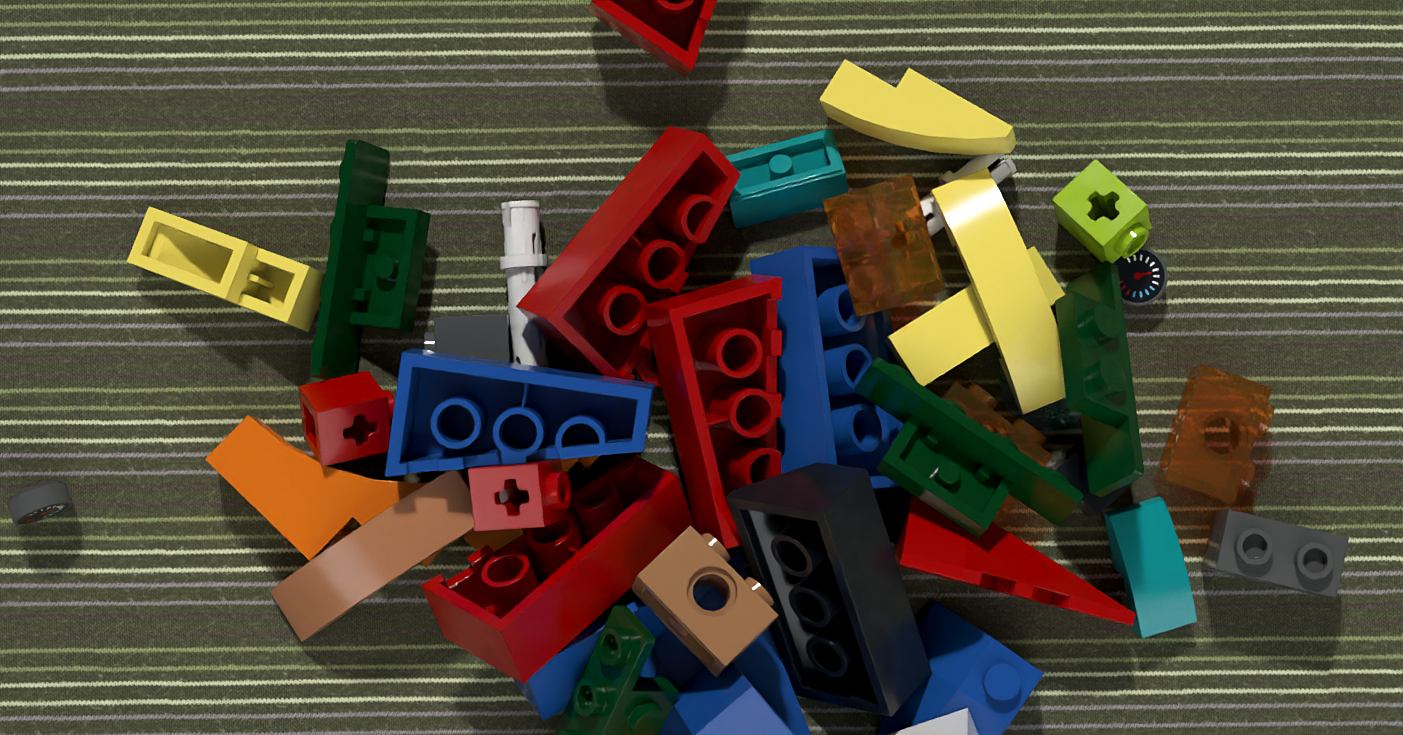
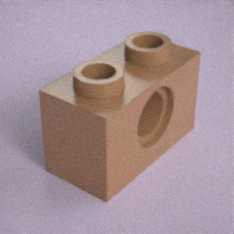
(711, 636)

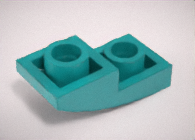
(1152, 566)

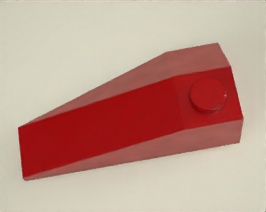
(995, 562)

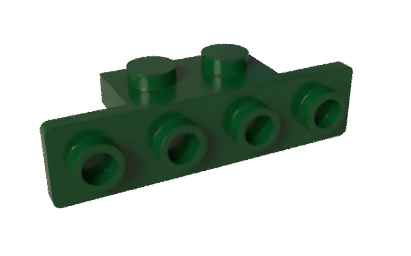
(370, 263)
(1100, 377)
(956, 460)
(611, 693)

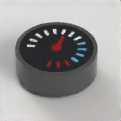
(1141, 277)
(39, 502)

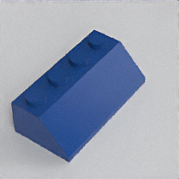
(821, 364)

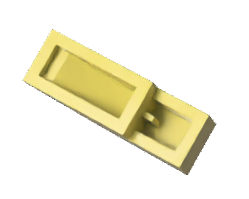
(914, 114)
(228, 268)
(954, 330)

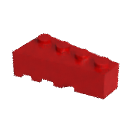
(721, 390)
(558, 578)

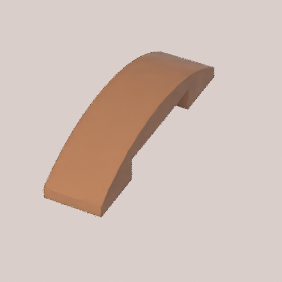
(376, 554)

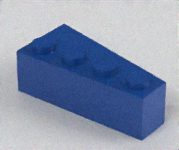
(496, 412)

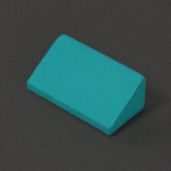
(786, 178)

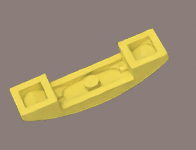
(1005, 287)

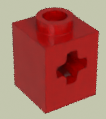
(346, 417)
(498, 500)

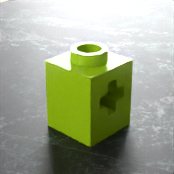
(1098, 193)

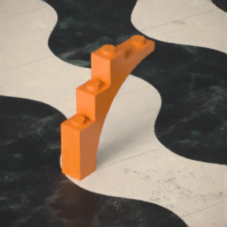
(318, 503)

